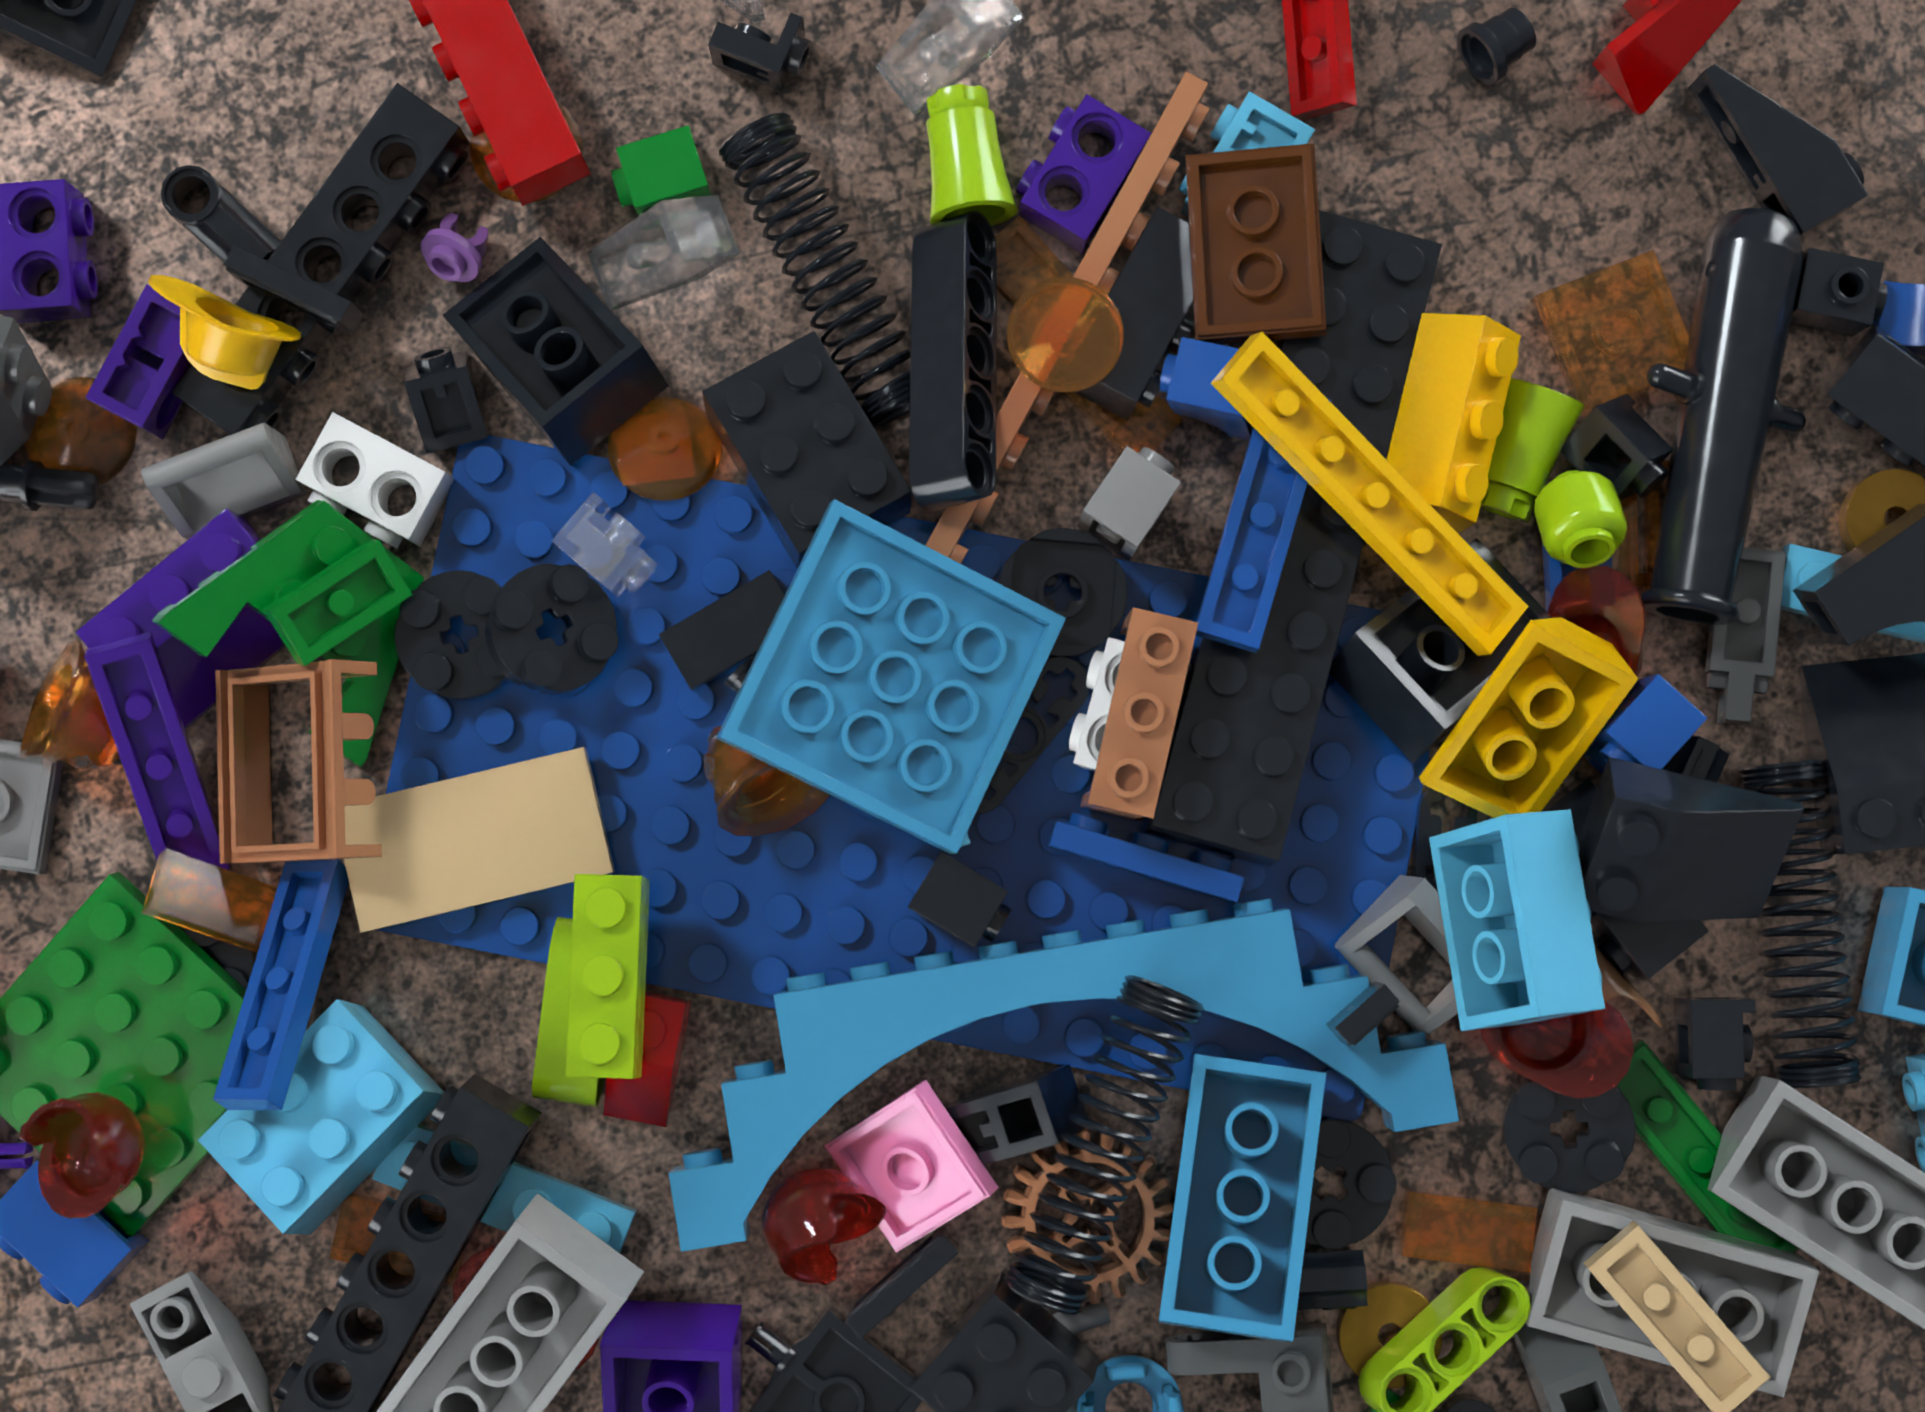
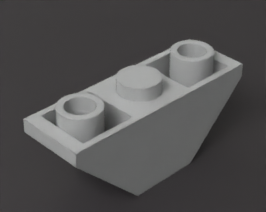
(202, 1348)

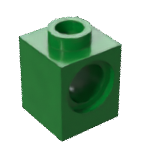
(659, 170)

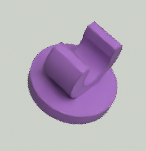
(451, 254)

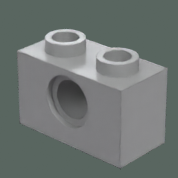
(1129, 500)

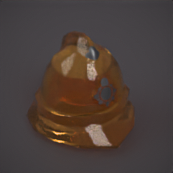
(69, 717)
(753, 794)

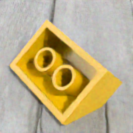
(1453, 411)
(1531, 720)

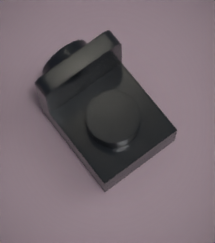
(751, 55)
(444, 399)

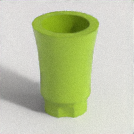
(966, 157)
(1527, 447)

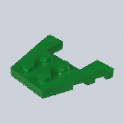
(274, 568)

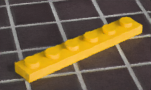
(1369, 493)

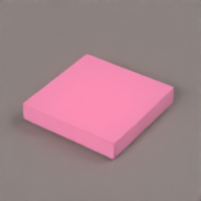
(913, 1164)

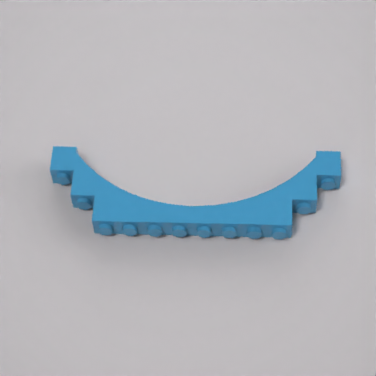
(852, 1028)

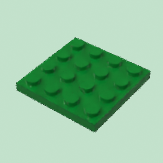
(125, 1014)

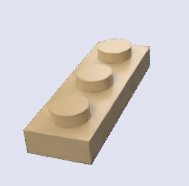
(1676, 1319)

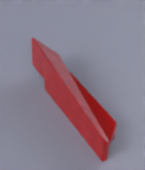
(1658, 46)

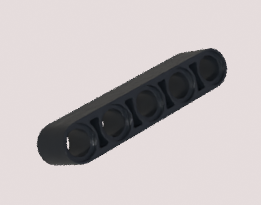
(953, 362)

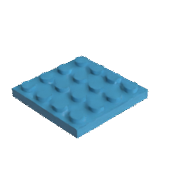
(892, 677)

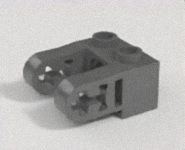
(1290, 1374)

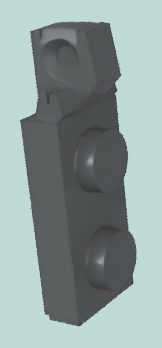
(1745, 651)

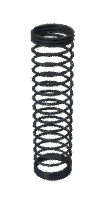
(742, 153)
(1823, 1072)
(1047, 1282)

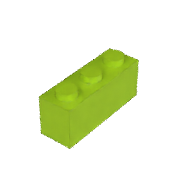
(607, 976)

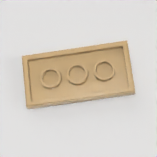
(476, 839)

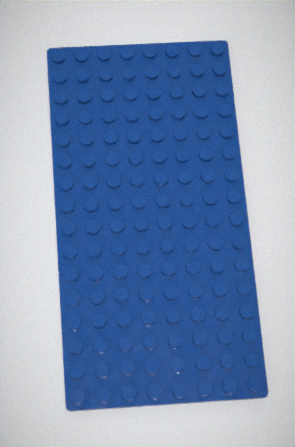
(838, 885)

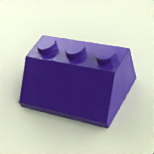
(245, 644)

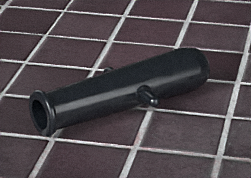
(1724, 412)

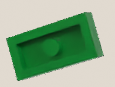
(337, 602)

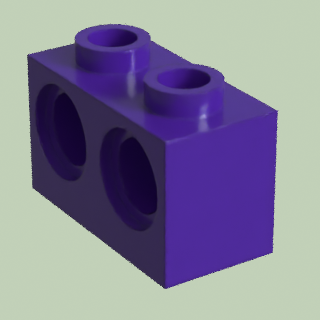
(1092, 178)
(30, 254)
(144, 367)

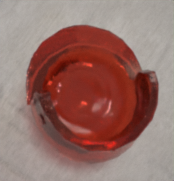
(87, 1151)
(812, 1213)

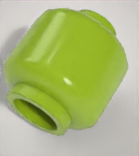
(1580, 518)

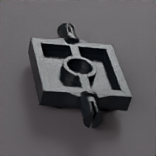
(831, 1372)

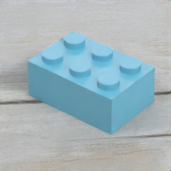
(1516, 920)
(342, 1116)

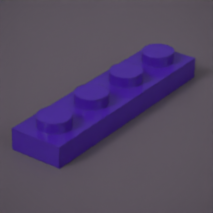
(154, 748)

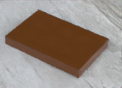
(1255, 244)

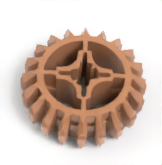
(1123, 1257)

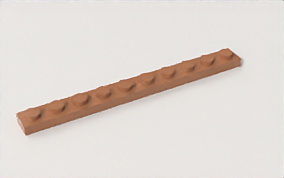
(1120, 228)

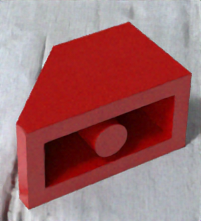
(651, 1096)

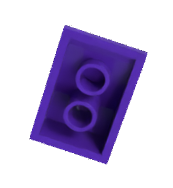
(672, 1358)

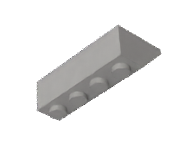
(1827, 1192)
(1748, 1285)

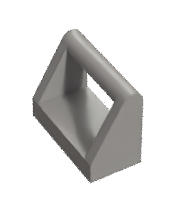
(237, 472)
(1421, 906)

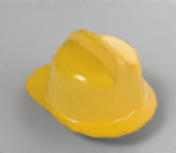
(223, 337)

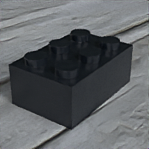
(804, 443)

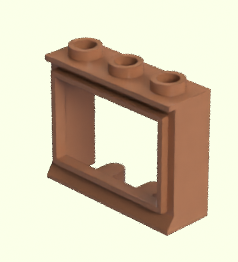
(1141, 715)
(246, 762)

